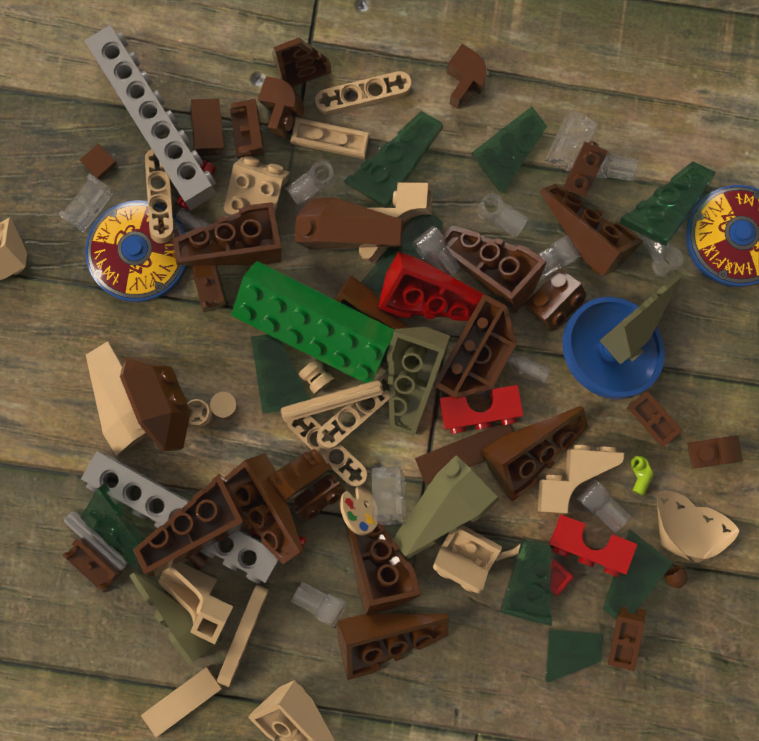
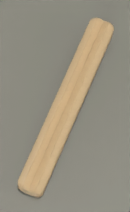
(331, 401)

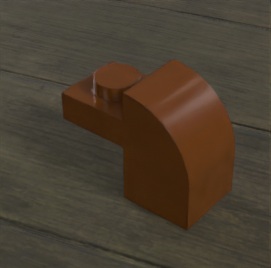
(470, 71)
(284, 102)
(715, 452)

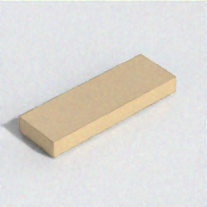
(330, 138)
(181, 701)

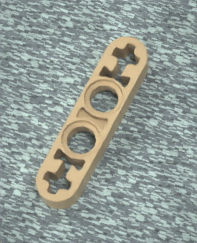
(364, 97)
(158, 195)
(358, 412)
(325, 453)
(242, 635)

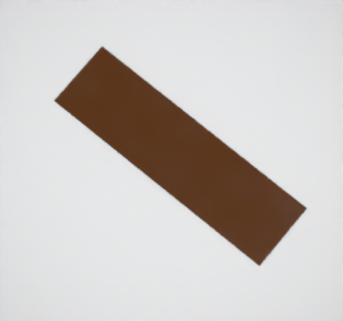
(468, 450)

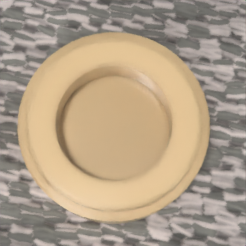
(223, 404)

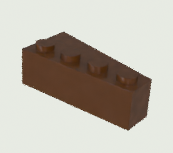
(196, 526)

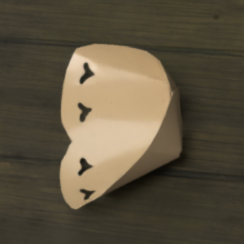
(686, 530)

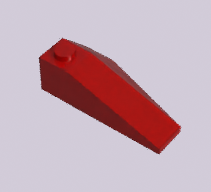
(423, 290)

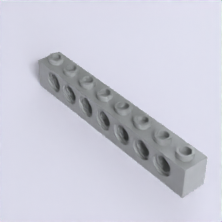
(108, 44)
(104, 465)

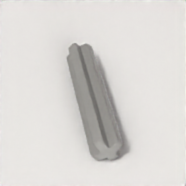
(95, 541)

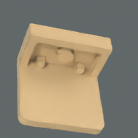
(254, 184)
(466, 558)

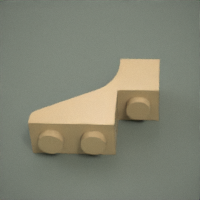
(410, 201)
(580, 466)
(193, 592)

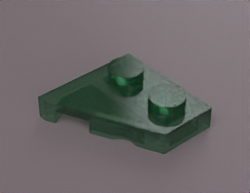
(571, 652)

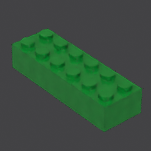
(312, 322)

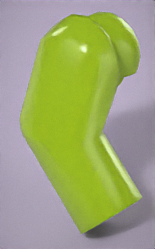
(643, 473)

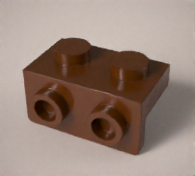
(556, 299)

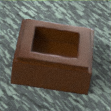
(98, 161)

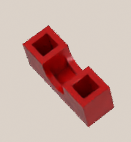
(504, 407)
(614, 556)

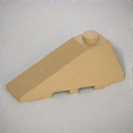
(12, 250)
(113, 406)
(290, 716)

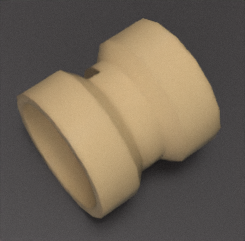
(316, 376)
(200, 413)

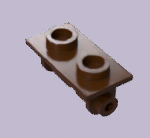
(585, 168)
(309, 506)

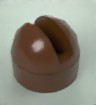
(676, 576)

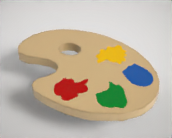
(355, 513)

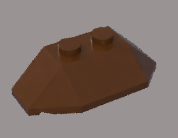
(479, 351)
(156, 401)

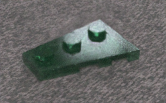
(507, 149)
(275, 375)
(110, 524)
(642, 576)
(529, 584)

